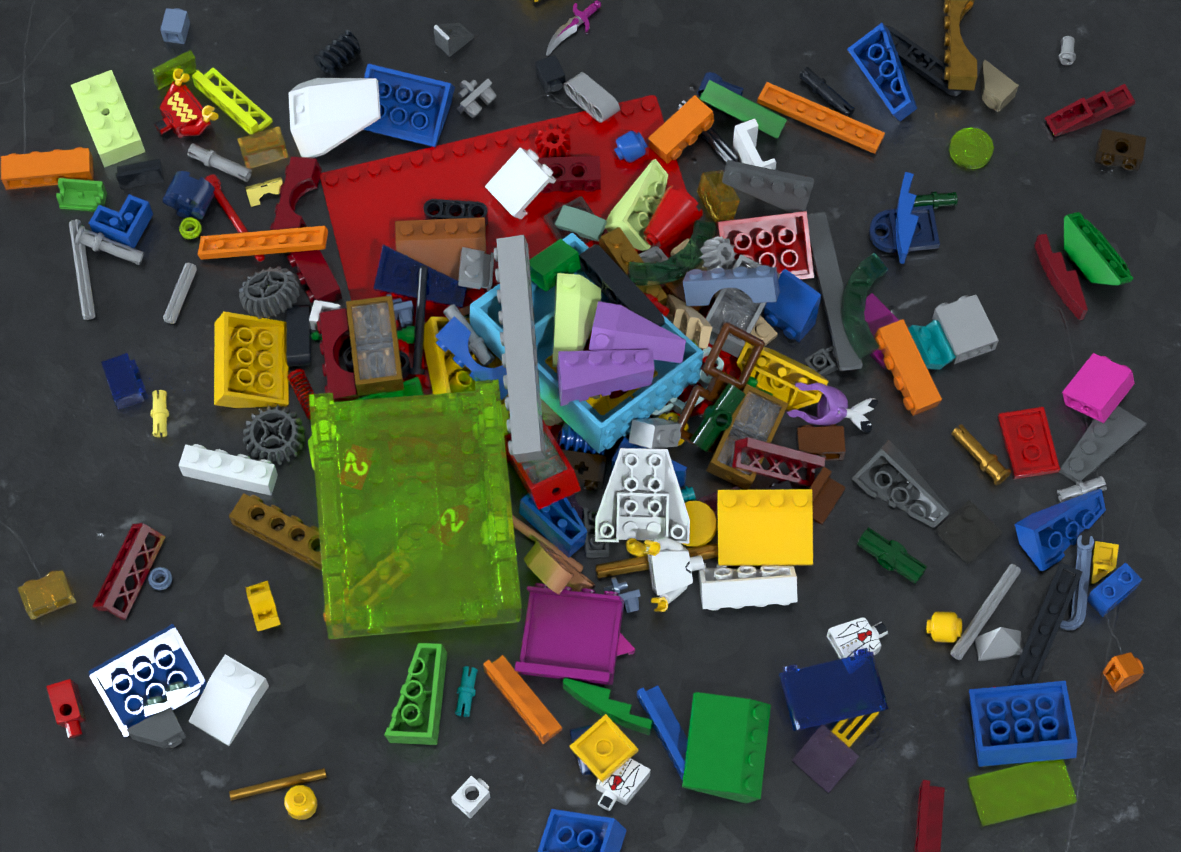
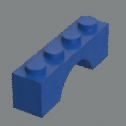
(456, 338)

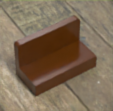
(825, 495)

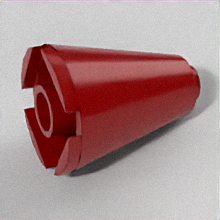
(672, 216)

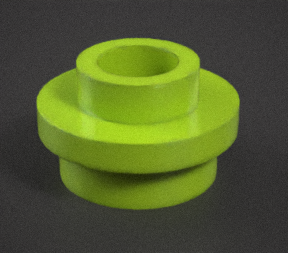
(190, 223)

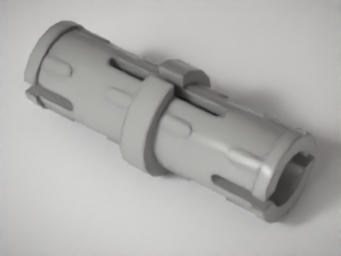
(1081, 488)

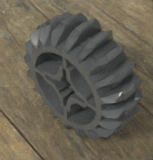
(269, 292)
(284, 421)

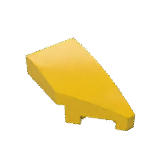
(1103, 560)

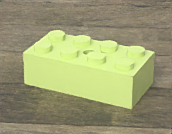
(108, 118)

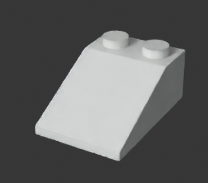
(228, 700)

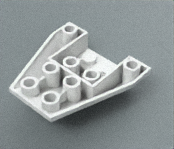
(331, 111)
(642, 499)

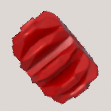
(553, 142)

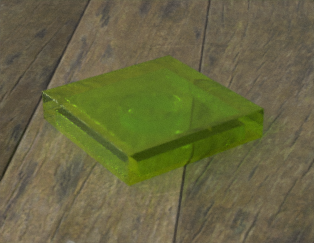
(164, 73)

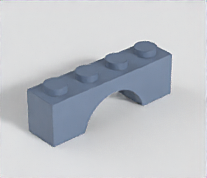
(758, 283)

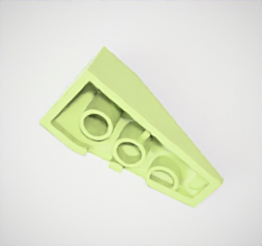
(638, 205)
(573, 312)

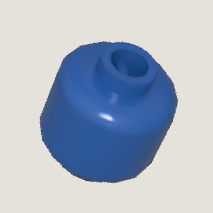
(630, 146)

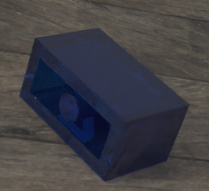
(123, 381)

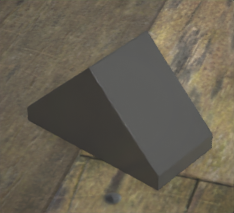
(451, 37)

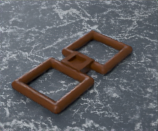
(719, 378)

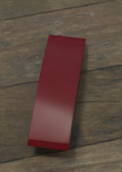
(1090, 111)
(1064, 282)

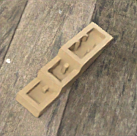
(689, 321)

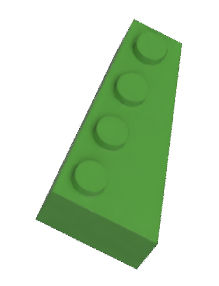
(420, 703)

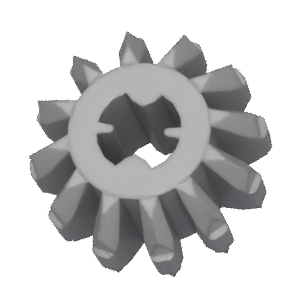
(718, 254)

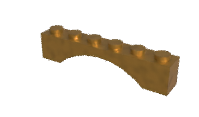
(961, 63)

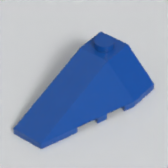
(1053, 529)

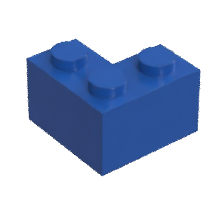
(124, 225)

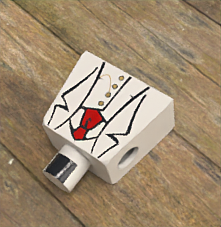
(856, 636)
(622, 784)

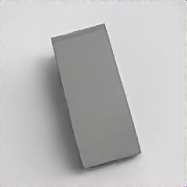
(591, 97)

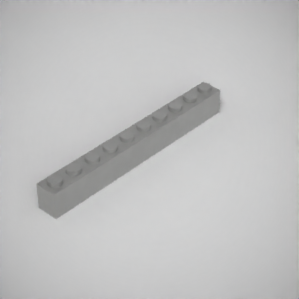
(520, 349)

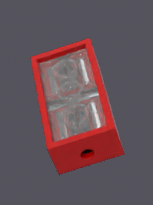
(547, 478)

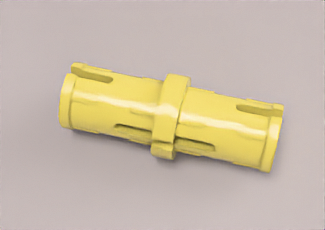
(159, 413)

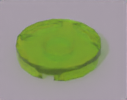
(971, 148)

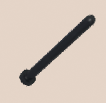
(420, 322)

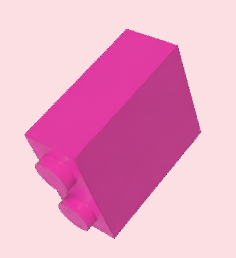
(1098, 387)

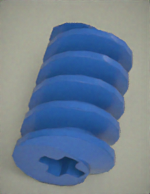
(570, 438)

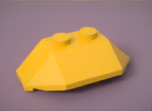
(779, 374)

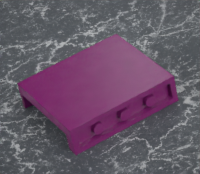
(571, 634)

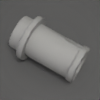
(1067, 53)

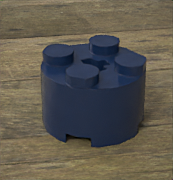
(189, 195)

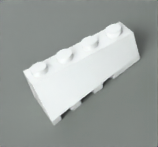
(747, 586)

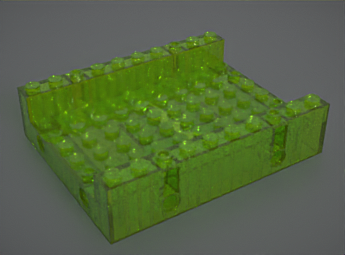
(414, 512)

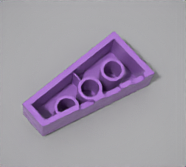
(602, 372)

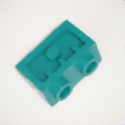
(932, 345)

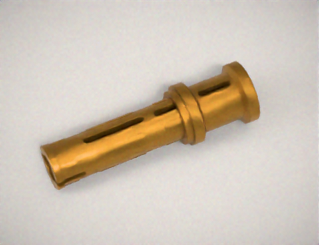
(987, 461)

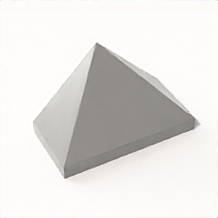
(999, 644)

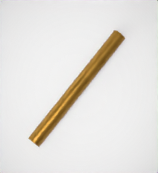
(278, 784)

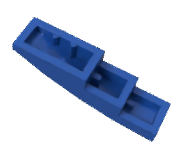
(905, 221)

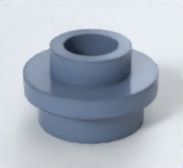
(155, 574)

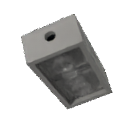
(736, 308)

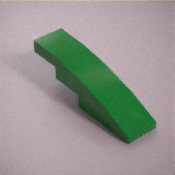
(599, 701)

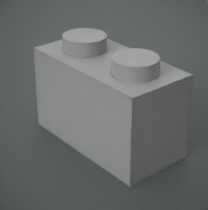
(655, 433)

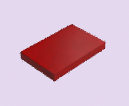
(1028, 443)

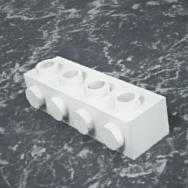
(228, 469)

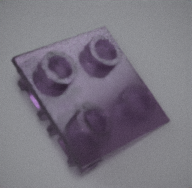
(825, 758)

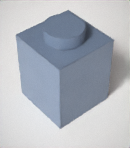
(175, 25)

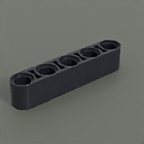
(617, 284)

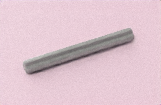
(82, 273)
(985, 612)

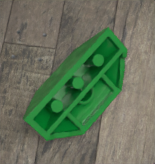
(1093, 252)

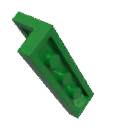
(742, 109)

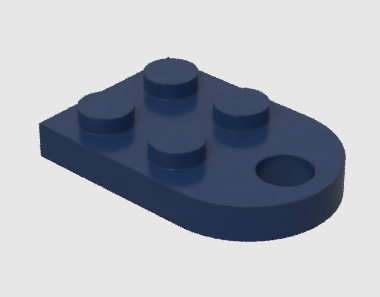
(924, 237)

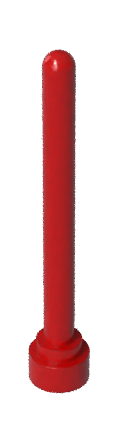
(215, 182)

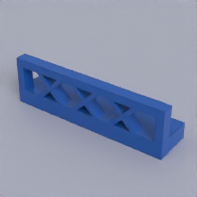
(665, 726)

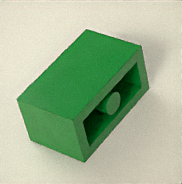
(553, 260)

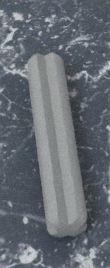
(180, 292)

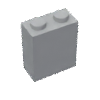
(966, 327)

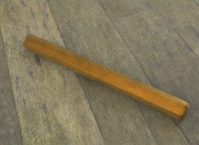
(641, 563)

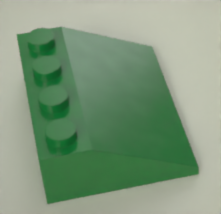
(726, 746)

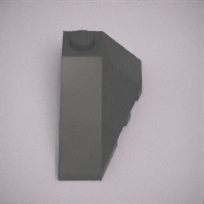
(897, 481)

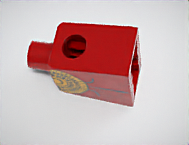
(63, 697)

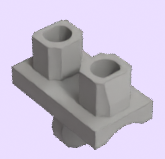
(469, 104)

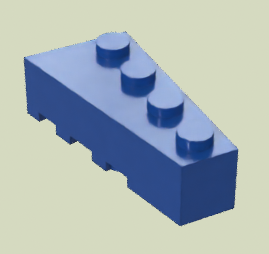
(881, 65)

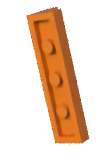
(522, 699)

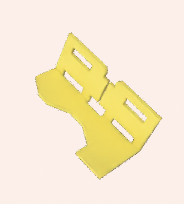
(256, 193)

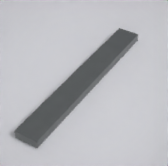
(831, 289)

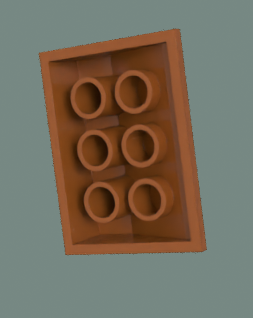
(440, 241)

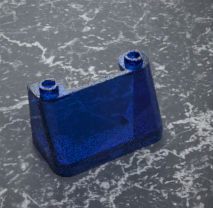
(833, 690)

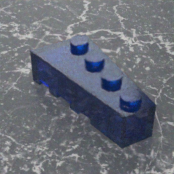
(399, 276)

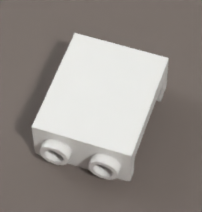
(745, 142)
(520, 181)

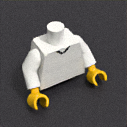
(670, 570)

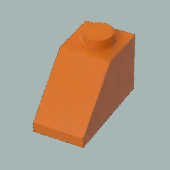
(1123, 671)

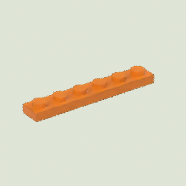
(821, 117)
(263, 242)

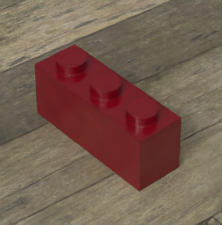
(315, 275)

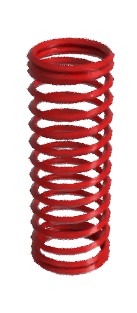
(297, 378)

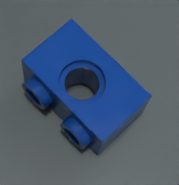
(1114, 589)

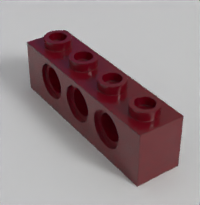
(569, 166)

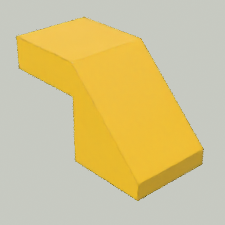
(262, 606)

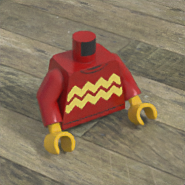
(182, 110)

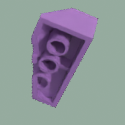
(622, 329)

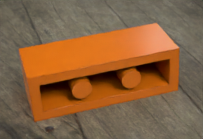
(681, 129)

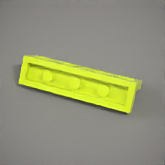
(228, 105)

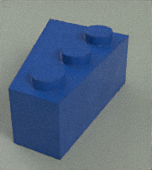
(557, 523)

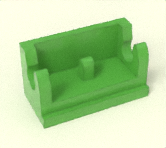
(81, 194)

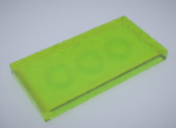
(1021, 791)

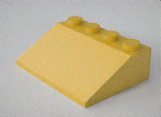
(250, 362)
(444, 372)
(765, 527)

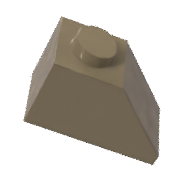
(996, 87)

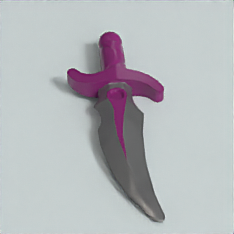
(572, 25)

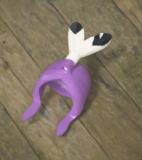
(834, 408)

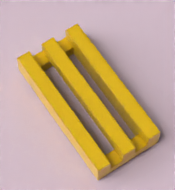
(856, 735)

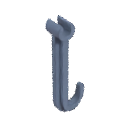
(1080, 595)

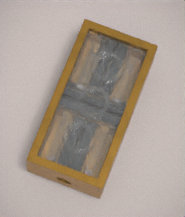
(374, 345)
(754, 418)

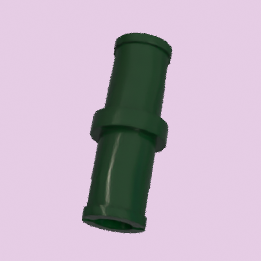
(936, 199)

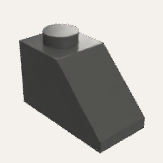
(159, 730)

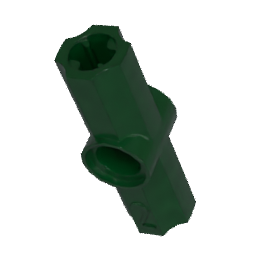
(724, 408)
(891, 555)

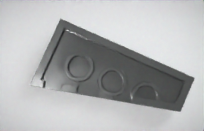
(775, 187)
(1100, 443)

